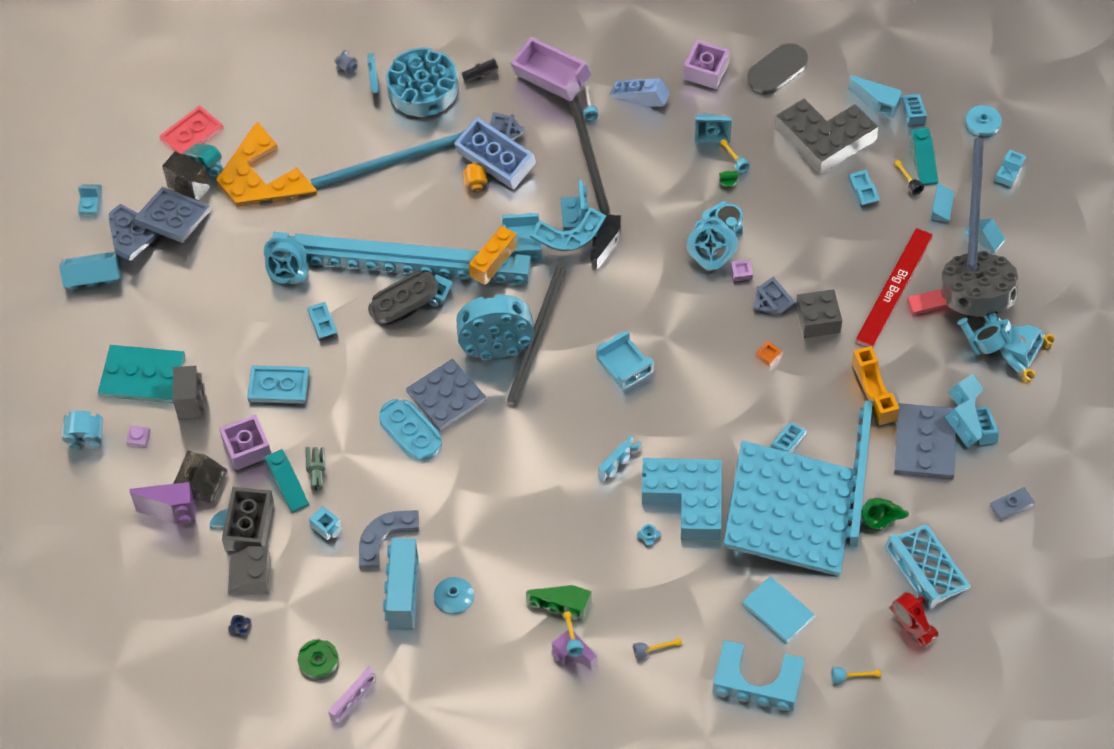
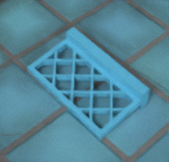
(911, 569)

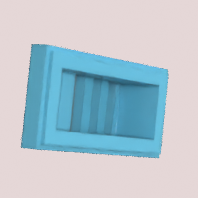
(914, 119)
(991, 433)
(791, 444)

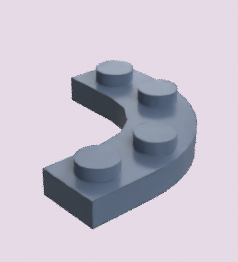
(380, 529)

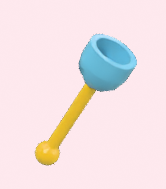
(741, 164)
(574, 647)
(839, 674)

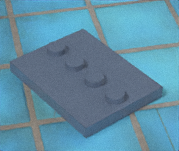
(924, 442)

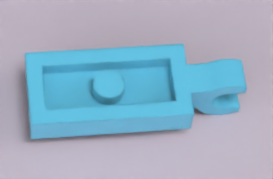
(618, 457)

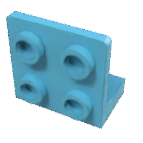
(574, 208)

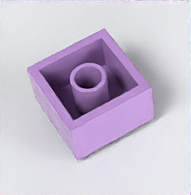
(706, 64)
(245, 442)

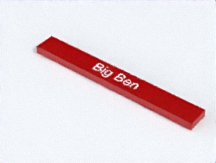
(894, 288)

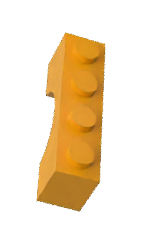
(867, 369)

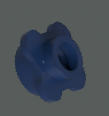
(239, 619)

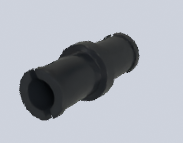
(479, 70)

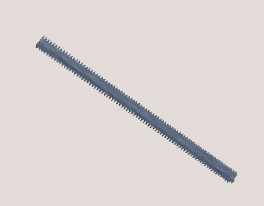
(975, 205)

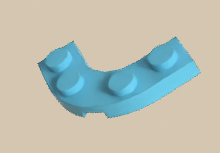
(571, 239)

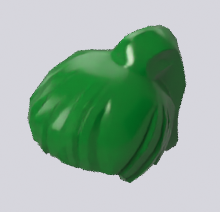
(881, 512)

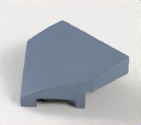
(506, 125)
(773, 298)

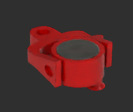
(909, 612)

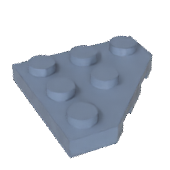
(126, 236)

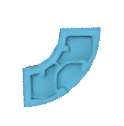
(372, 73)

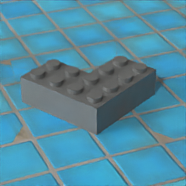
(824, 141)

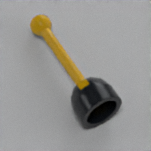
(915, 186)

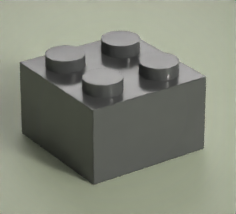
(818, 313)
(188, 392)

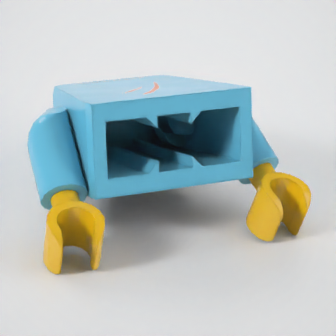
(1023, 348)

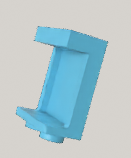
(523, 226)
(624, 360)

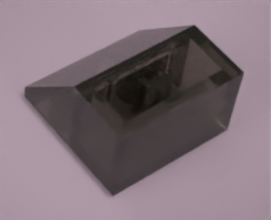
(202, 474)

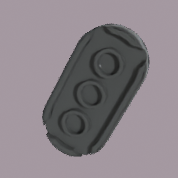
(777, 68)
(403, 297)

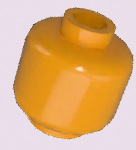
(474, 177)

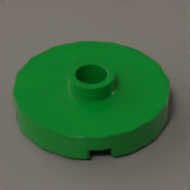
(318, 649)

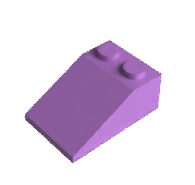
(166, 502)

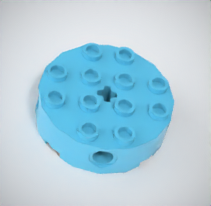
(422, 82)
(494, 327)

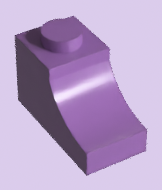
(559, 651)

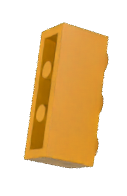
(493, 255)

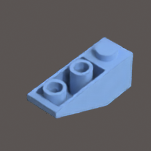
(643, 92)

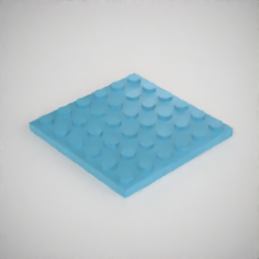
(789, 508)

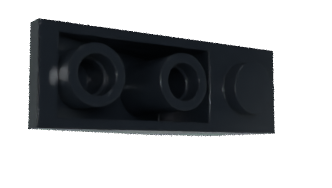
(606, 239)

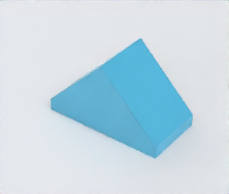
(989, 234)

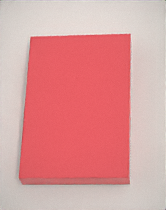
(193, 128)

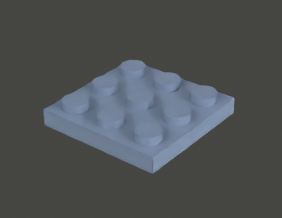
(172, 214)
(446, 394)

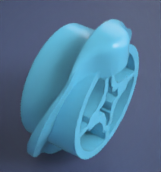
(730, 242)
(286, 268)

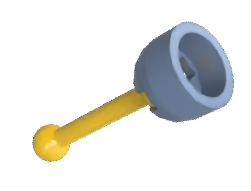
(641, 649)

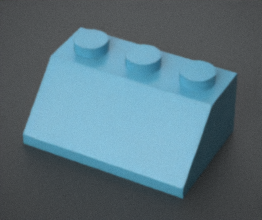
(90, 270)

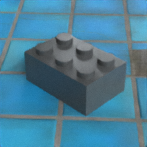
(247, 518)

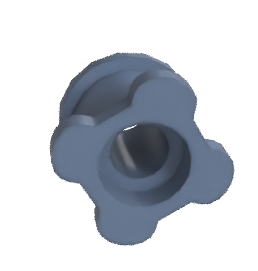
(346, 63)

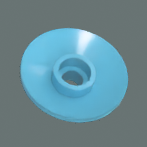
(456, 602)

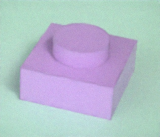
(741, 270)
(138, 437)

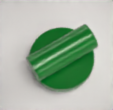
(728, 178)

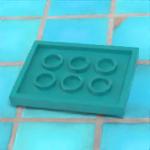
(139, 373)

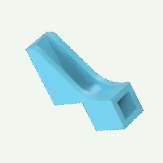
(964, 416)

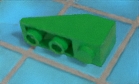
(561, 599)

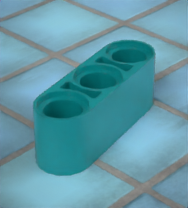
(204, 153)

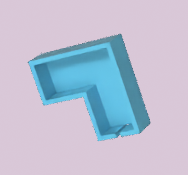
(688, 483)

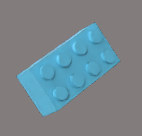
(401, 583)

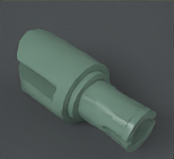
(315, 467)

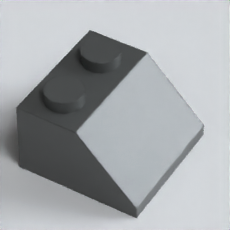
(249, 570)

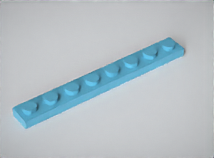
(858, 480)

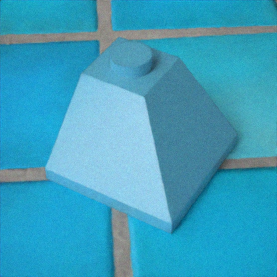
(712, 128)

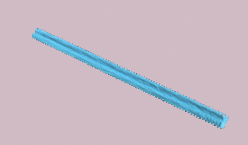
(445, 141)

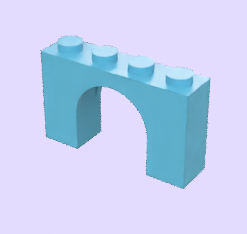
(779, 694)

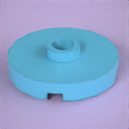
(987, 127)

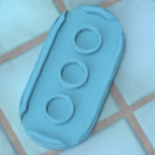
(410, 429)

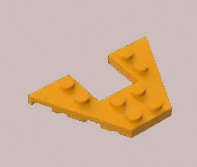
(245, 185)

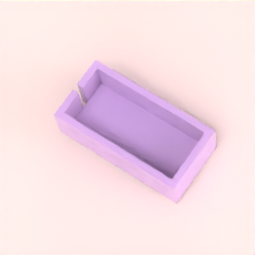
(550, 69)

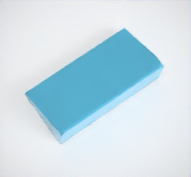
(942, 204)

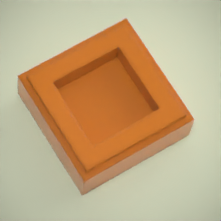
(769, 353)

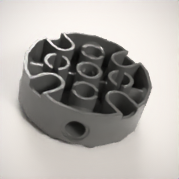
(981, 291)

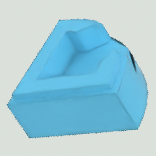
(218, 520)

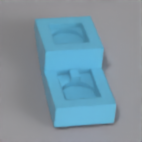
(1010, 168)
(863, 187)
(322, 320)

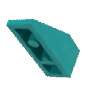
(923, 156)
(286, 480)

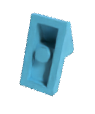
(89, 199)

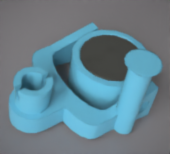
(729, 213)
(991, 336)

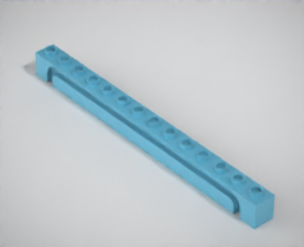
(403, 258)

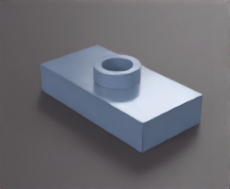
(1012, 504)

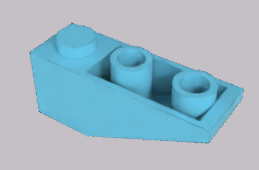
(877, 96)

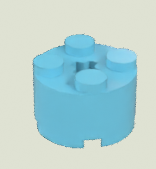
(82, 430)

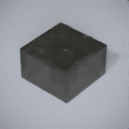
(185, 176)

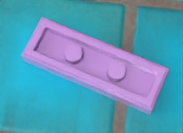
(351, 696)

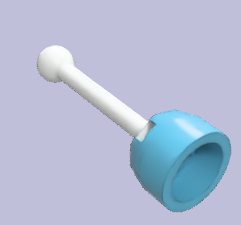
(590, 109)

